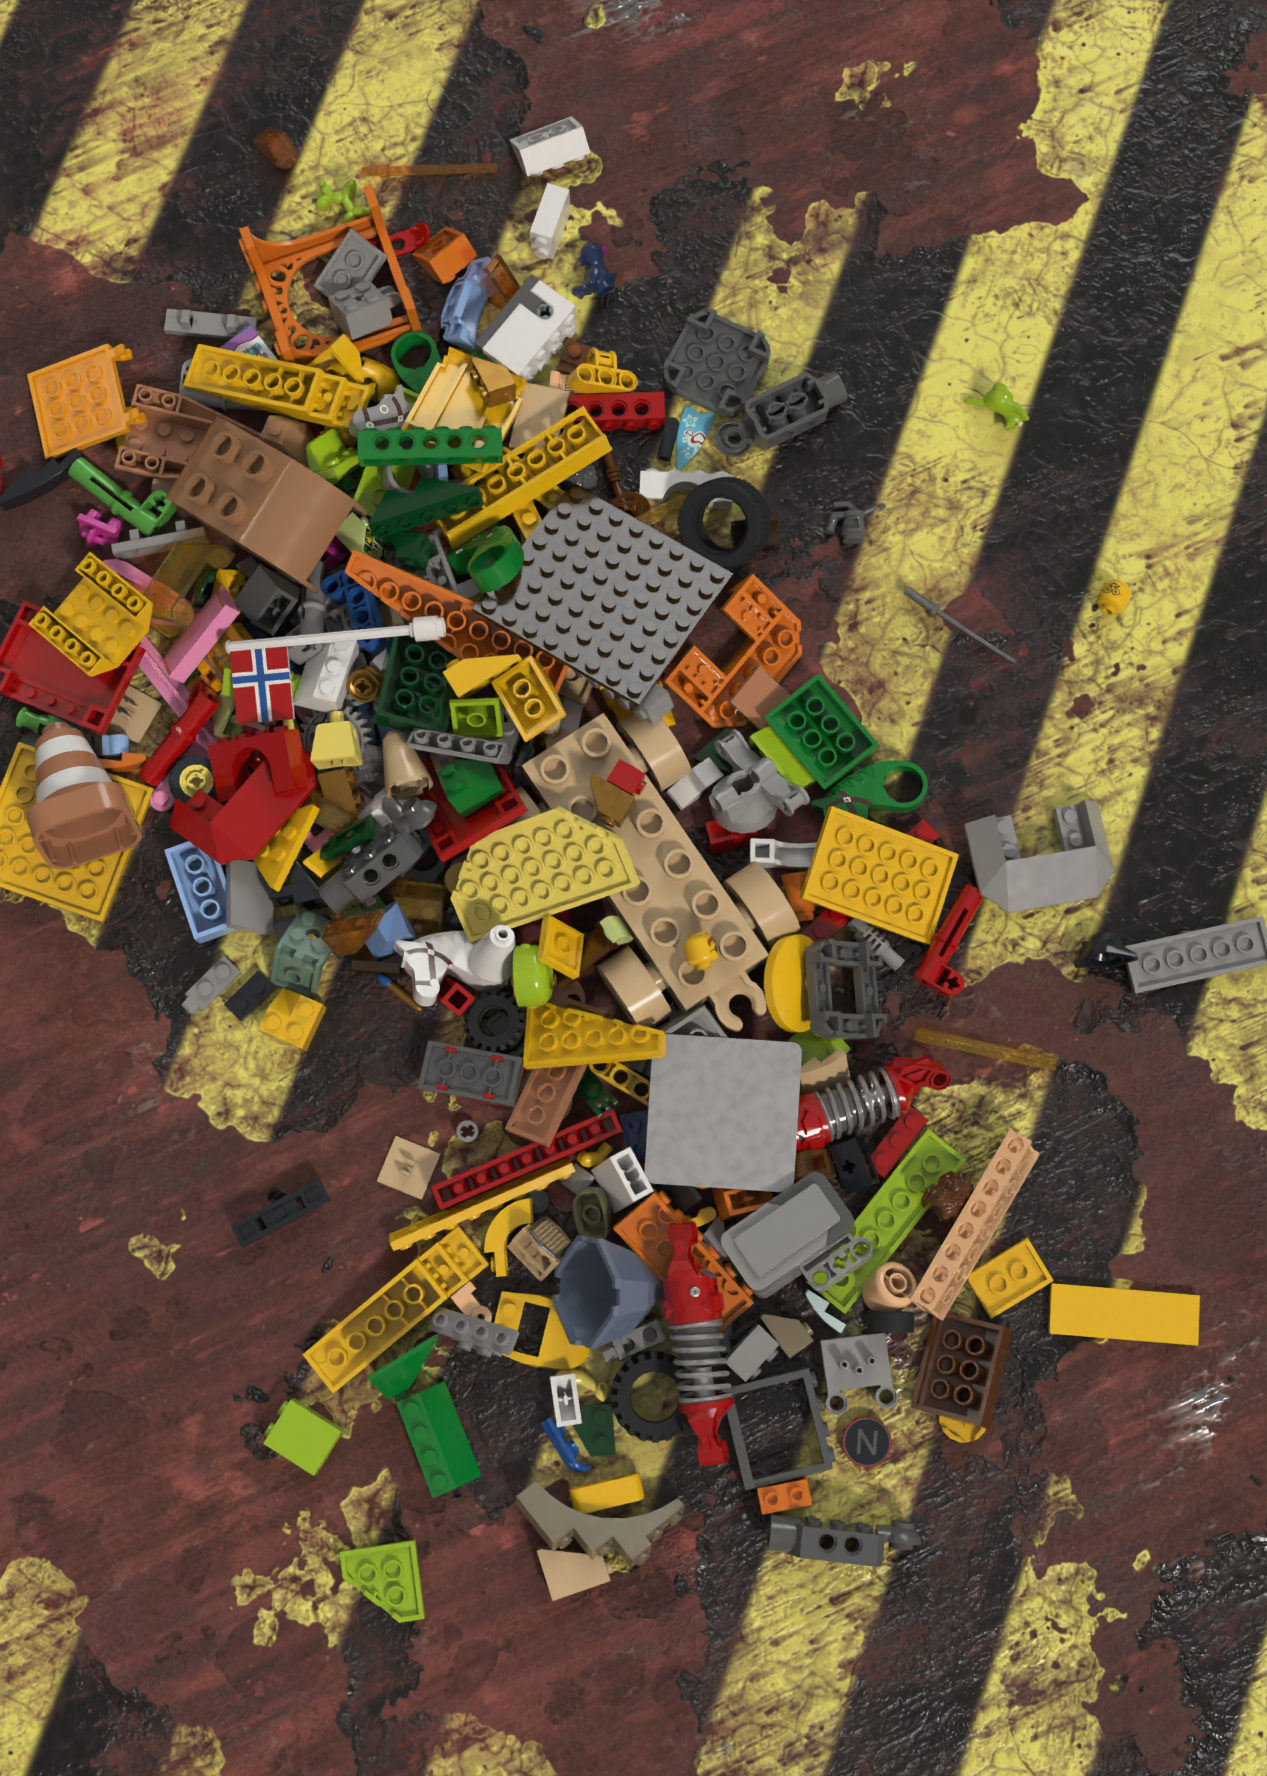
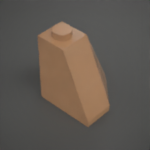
(288, 436)

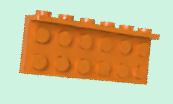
(647, 1235)

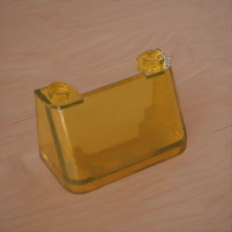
(174, 579)

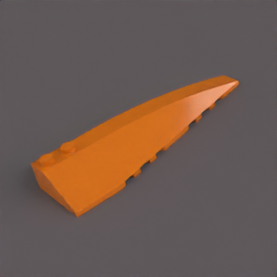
(466, 632)

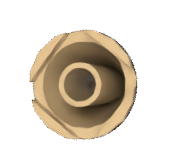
(403, 768)

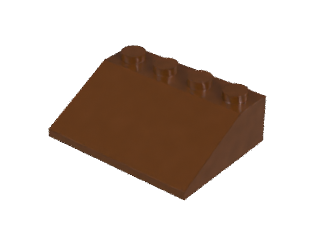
(962, 1369)

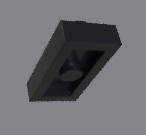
(250, 996)

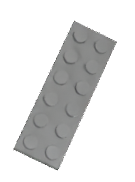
(1198, 955)

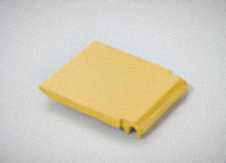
(454, 402)

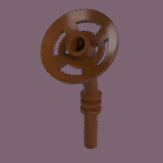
(620, 501)

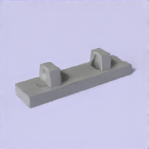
(206, 324)
(156, 544)

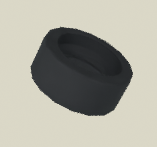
(890, 1321)

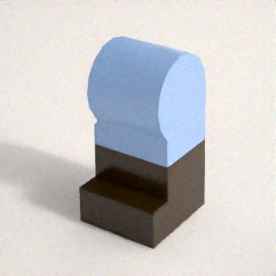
(108, 746)

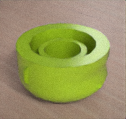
(531, 977)

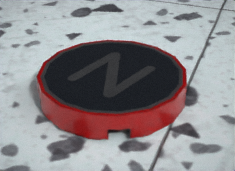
(866, 1441)

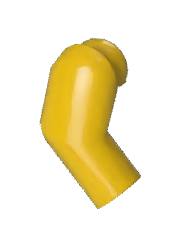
(593, 1159)

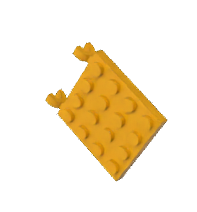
(81, 401)

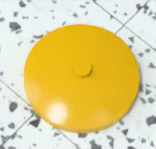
(787, 984)

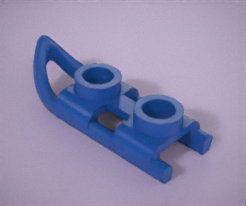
(565, 1449)

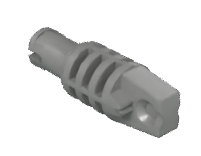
(880, 946)

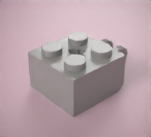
(363, 308)

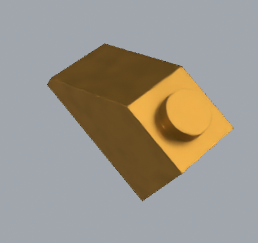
(611, 801)

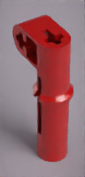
(200, 707)
(934, 964)

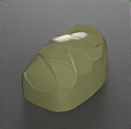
(592, 1213)

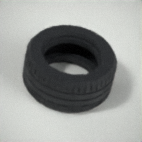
(753, 507)

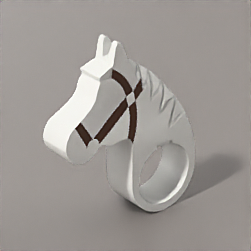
(434, 957)

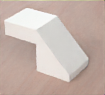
(695, 783)

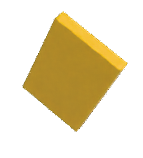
(1009, 1278)

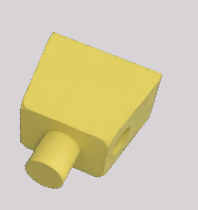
(336, 744)

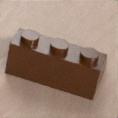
(595, 950)

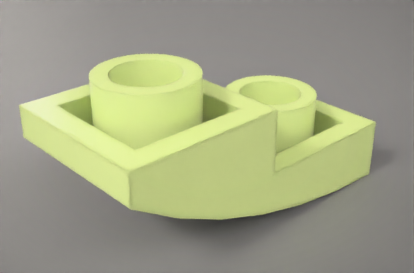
(616, 930)

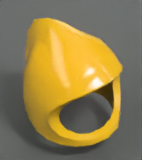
(381, 375)

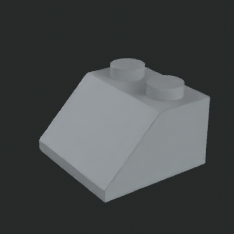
(752, 1352)

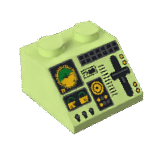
(357, 536)

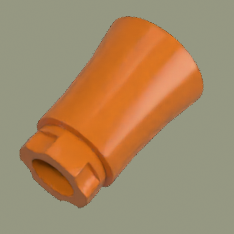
(793, 886)

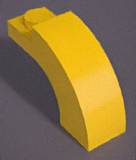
(500, 1230)

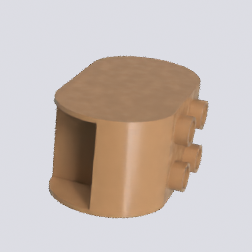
(262, 500)

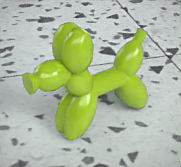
(344, 197)

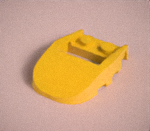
(555, 1349)

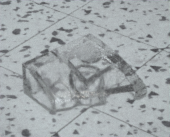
(371, 771)

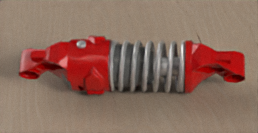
(841, 1109)
(695, 1313)

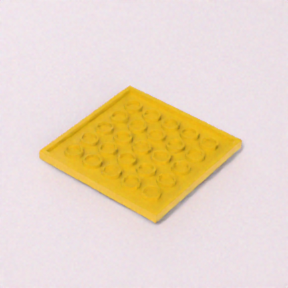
(81, 889)

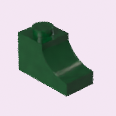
(411, 549)

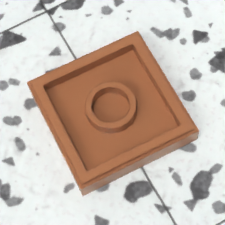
(758, 697)

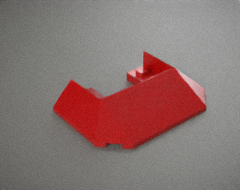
(247, 819)

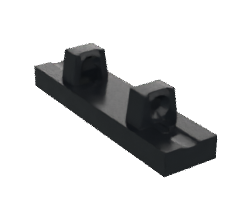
(280, 1213)

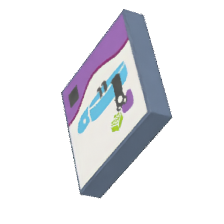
(249, 342)

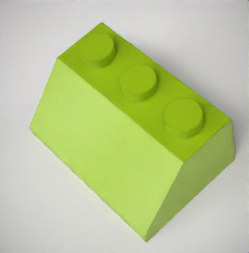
(768, 744)

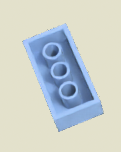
(201, 890)

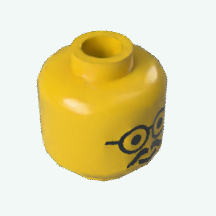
(1113, 597)

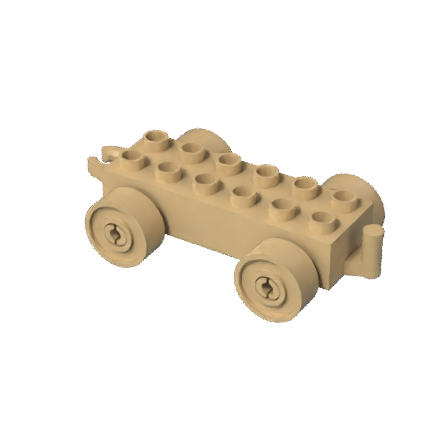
(676, 885)

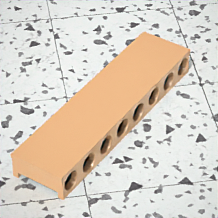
(975, 1225)

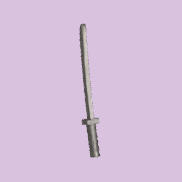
(934, 609)

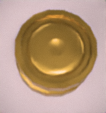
(363, 683)

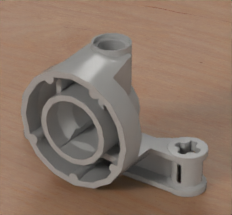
(759, 787)

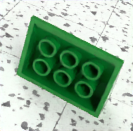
(822, 732)

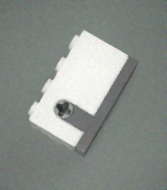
(528, 330)

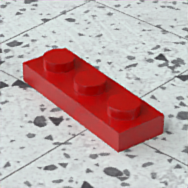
(897, 1141)

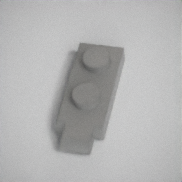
(210, 986)

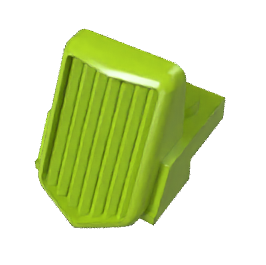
(330, 458)

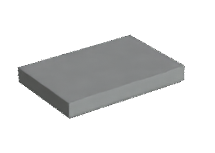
(351, 263)
(248, 899)

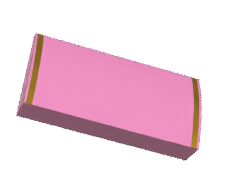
(200, 635)

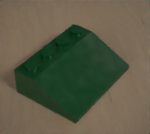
(413, 686)

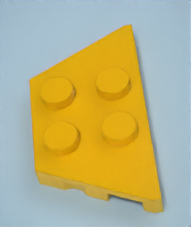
(281, 851)

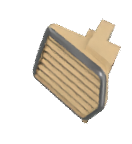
(540, 1246)

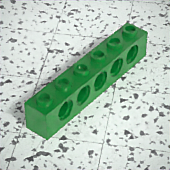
(441, 454)

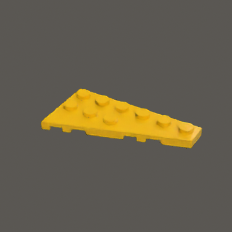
(577, 1037)

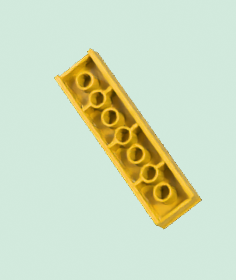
(528, 477)

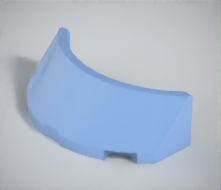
(465, 305)

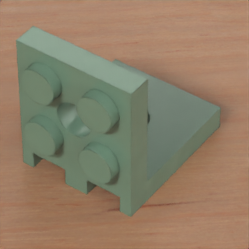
(301, 955)

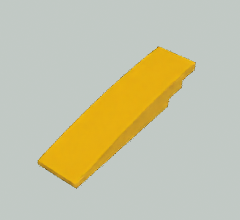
(276, 386)
(396, 1309)

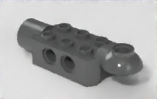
(782, 413)
(379, 858)
(802, 1538)

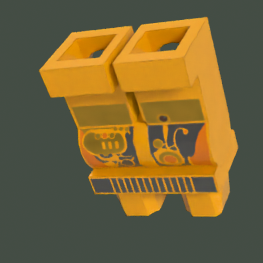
(218, 658)

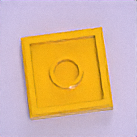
(560, 946)

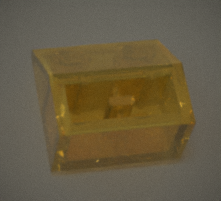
(422, 905)

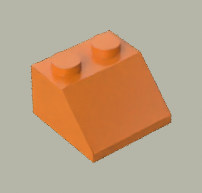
(445, 254)

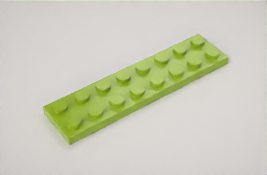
(892, 1213)

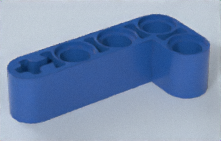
(361, 604)

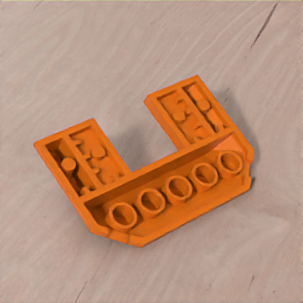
(770, 643)

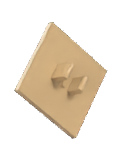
(134, 714)
(408, 1167)

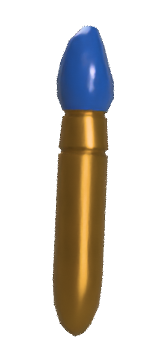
(399, 992)

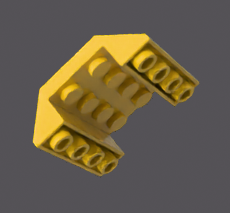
(97, 620)

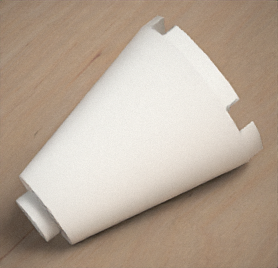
(493, 955)

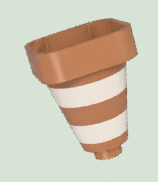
(77, 805)

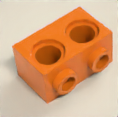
(784, 1495)

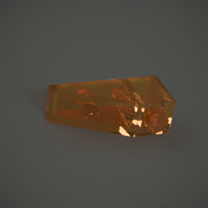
(499, 282)
(351, 932)

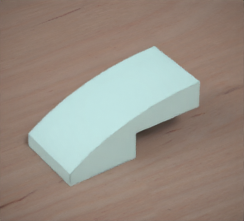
(819, 1306)

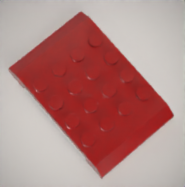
(50, 682)
(451, 832)

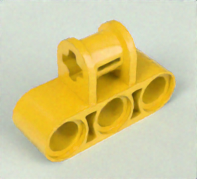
(601, 367)

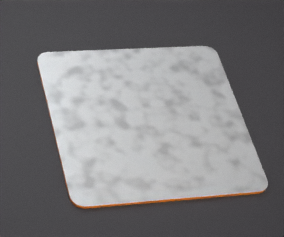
(724, 1113)

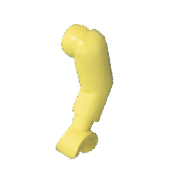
(588, 1382)

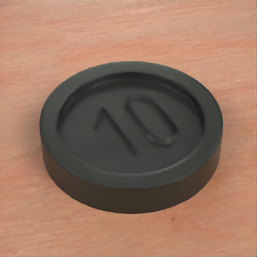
(540, 1200)

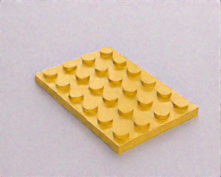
(879, 875)

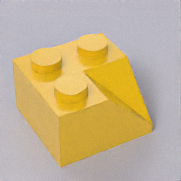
(292, 1018)

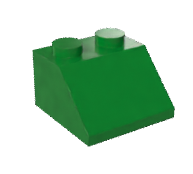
(470, 784)

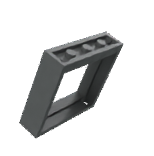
(820, 1427)

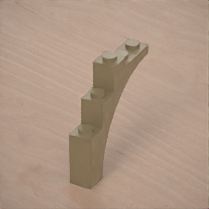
(595, 1534)

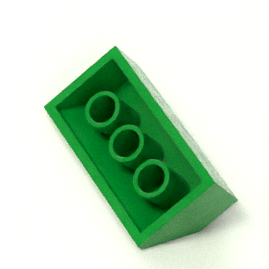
(438, 1439)

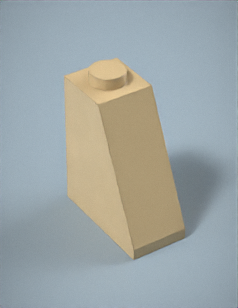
(572, 1570)

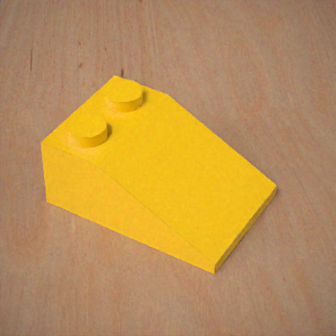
(477, 673)
(529, 697)

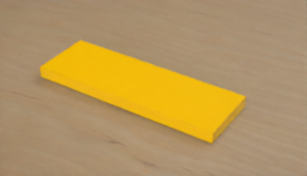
(1124, 1314)

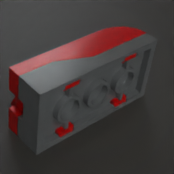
(472, 1074)

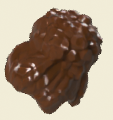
(948, 1195)

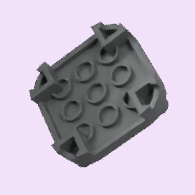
(716, 363)

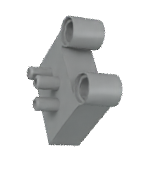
(856, 1363)

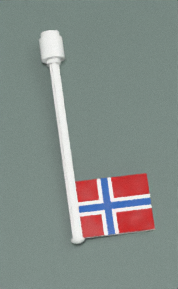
(263, 666)

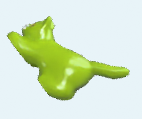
(1001, 401)

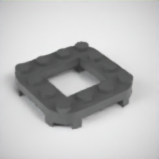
(835, 1024)

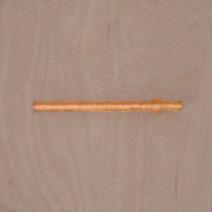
(386, 171)

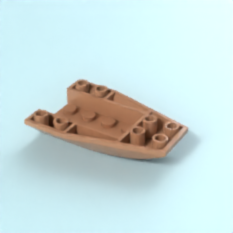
(170, 434)

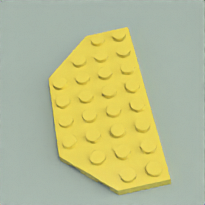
(539, 871)

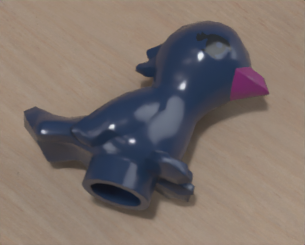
(596, 276)

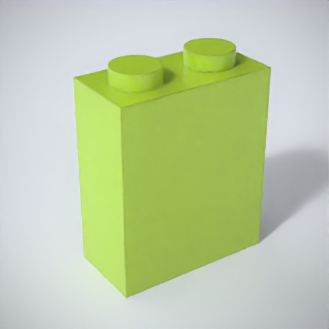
(302, 1436)

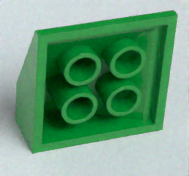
(402, 1373)

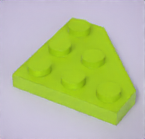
(387, 1577)

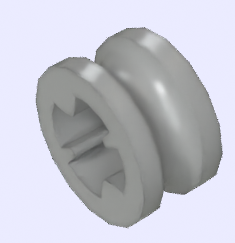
(466, 1124)

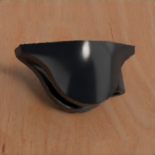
(1104, 951)

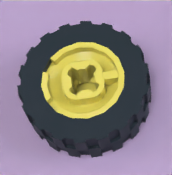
(189, 776)

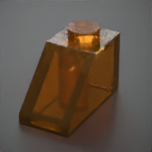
(277, 147)

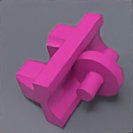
(97, 531)

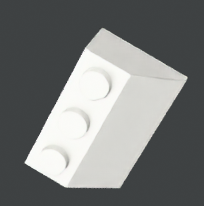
(550, 146)
(326, 676)

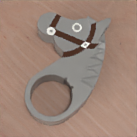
(388, 413)

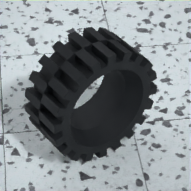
(620, 1397)

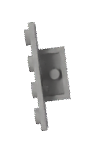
(474, 1333)

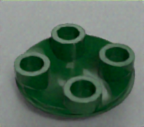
(197, 594)

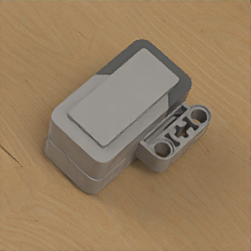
(795, 1238)

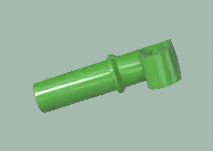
(141, 515)

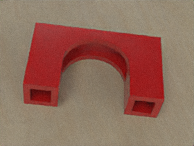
(281, 749)

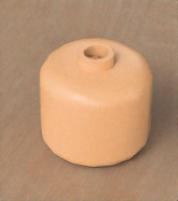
(889, 1288)

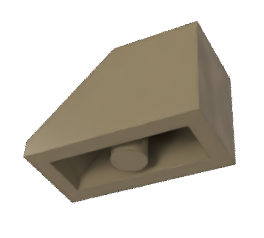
(788, 1333)

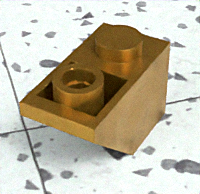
(493, 382)
(341, 788)

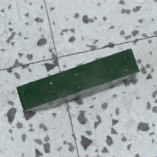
(429, 502)

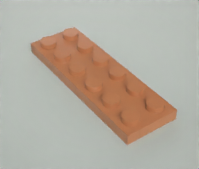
(548, 1094)

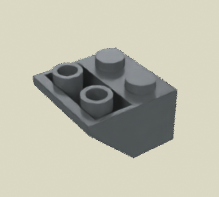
(267, 599)

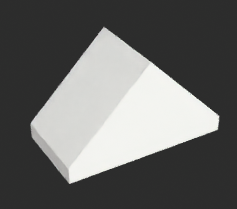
(565, 1399)

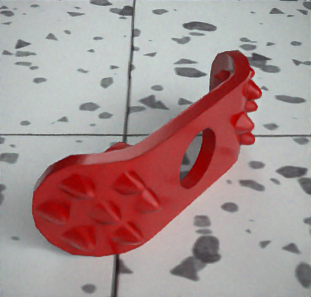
(413, 238)

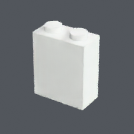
(550, 221)
(622, 1180)

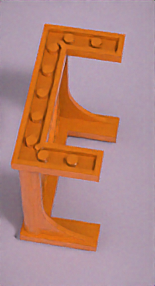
(270, 257)

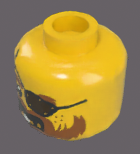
(701, 950)

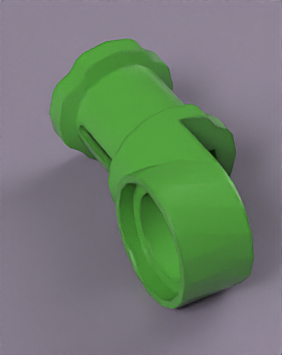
(35, 721)

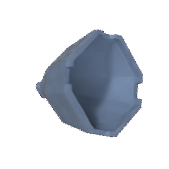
(603, 1291)

